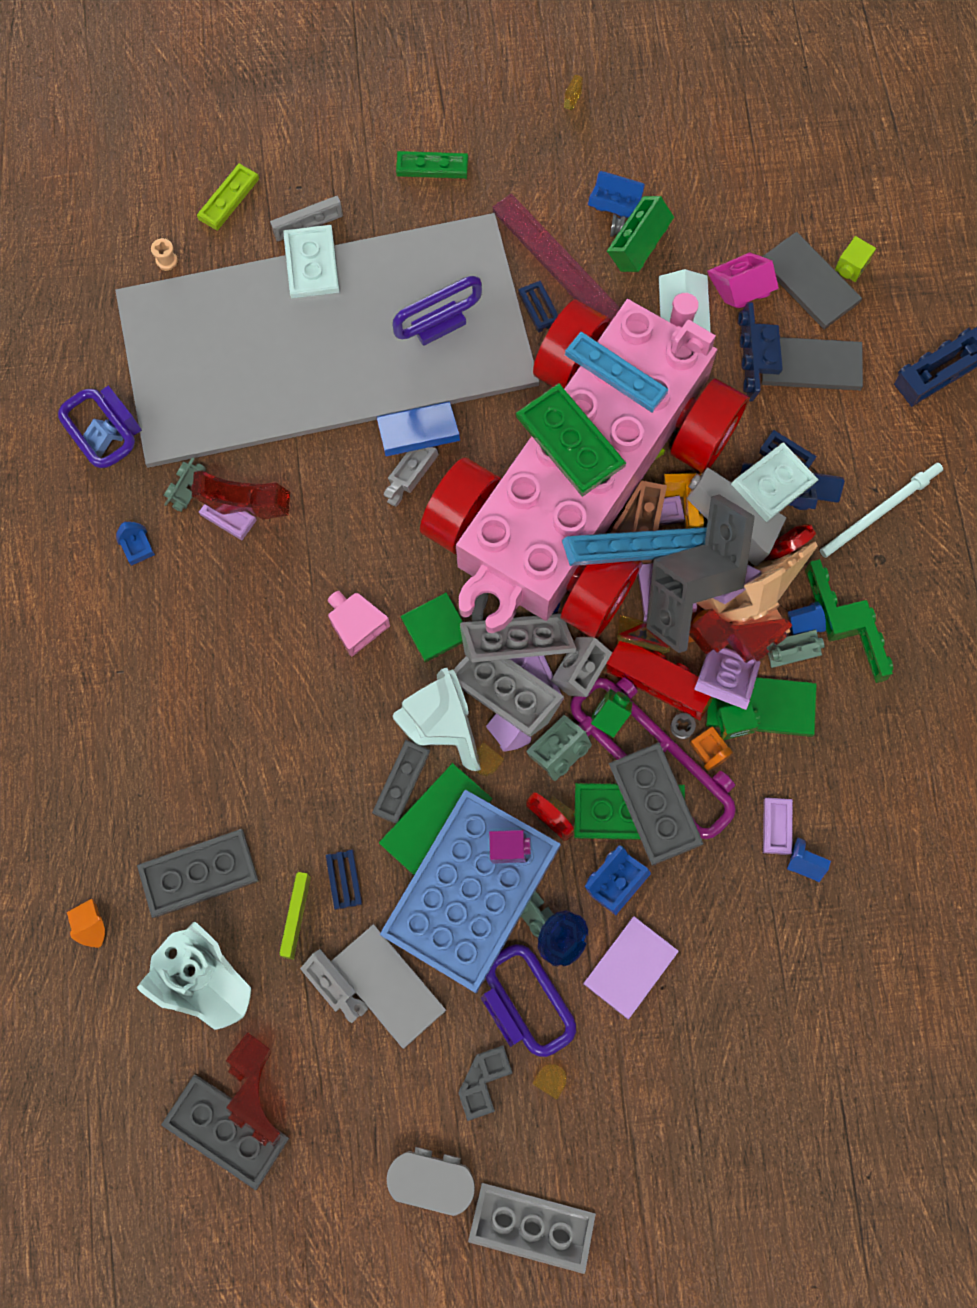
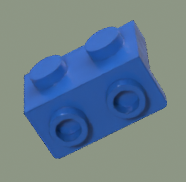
(616, 194)
(616, 880)

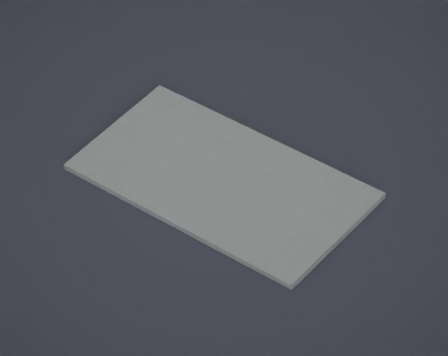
(241, 364)

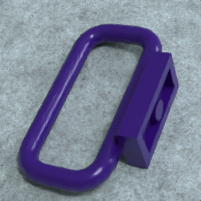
(442, 320)
(114, 411)
(508, 1018)

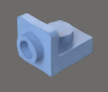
(100, 435)

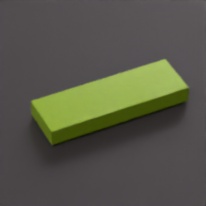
(228, 196)
(295, 915)

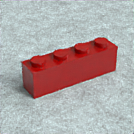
(659, 678)

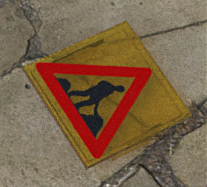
(636, 633)

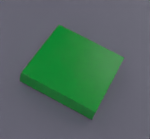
(434, 627)

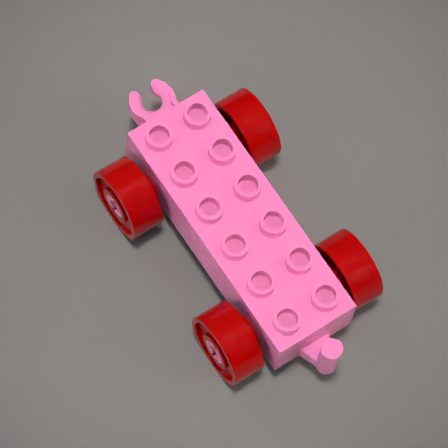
(514, 526)

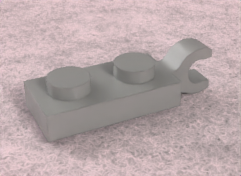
(409, 473)
(333, 986)

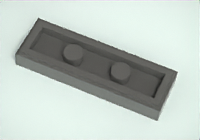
(401, 782)

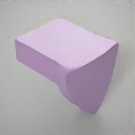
(506, 734)

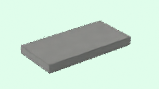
(388, 986)

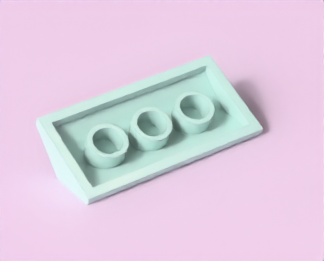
(685, 282)

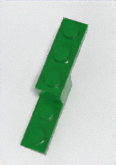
(850, 621)

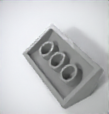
(519, 639)
(510, 692)
(532, 1228)

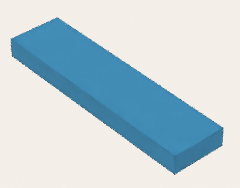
(616, 372)

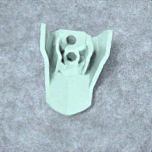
(440, 717)
(212, 993)

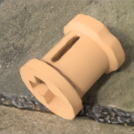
(163, 251)

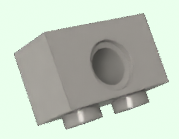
(582, 668)

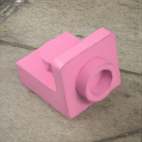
(694, 336)

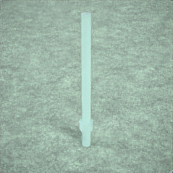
(917, 482)

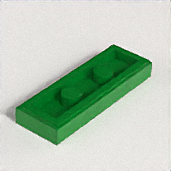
(432, 164)

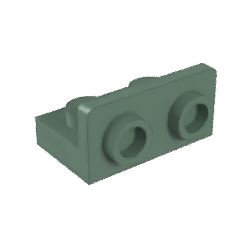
(560, 747)

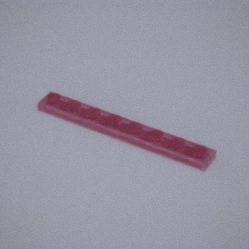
(553, 256)

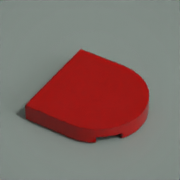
(791, 541)
(550, 816)

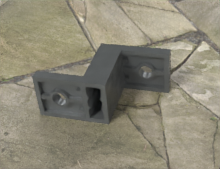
(699, 572)

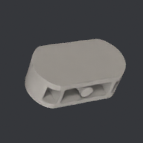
(431, 1182)

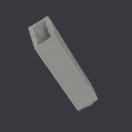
(763, 533)

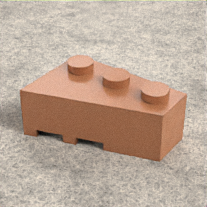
(642, 510)

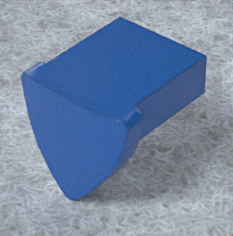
(134, 542)
(807, 619)
(807, 863)

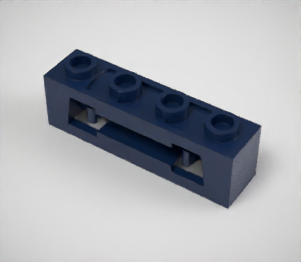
(914, 379)

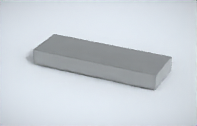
(308, 217)

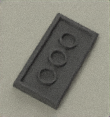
(812, 281)
(819, 364)
(656, 804)
(197, 873)
(203, 1123)

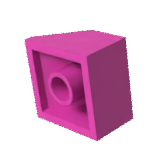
(744, 279)

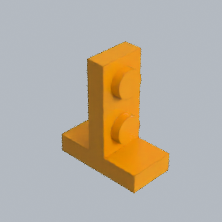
(678, 486)

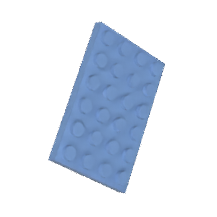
(461, 902)

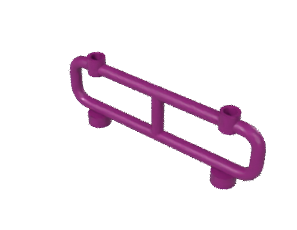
(719, 785)

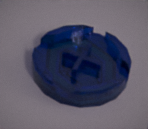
(562, 938)

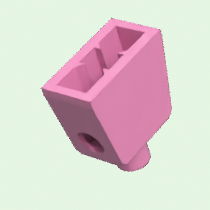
(356, 621)

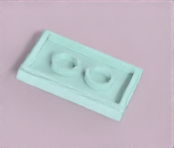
(311, 261)
(774, 482)

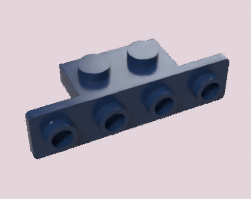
(760, 350)
(826, 488)

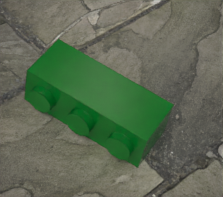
(640, 234)

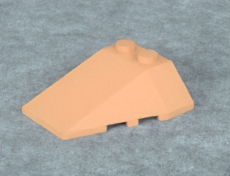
(763, 590)

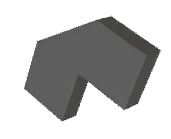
(474, 1092)

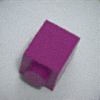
(509, 846)

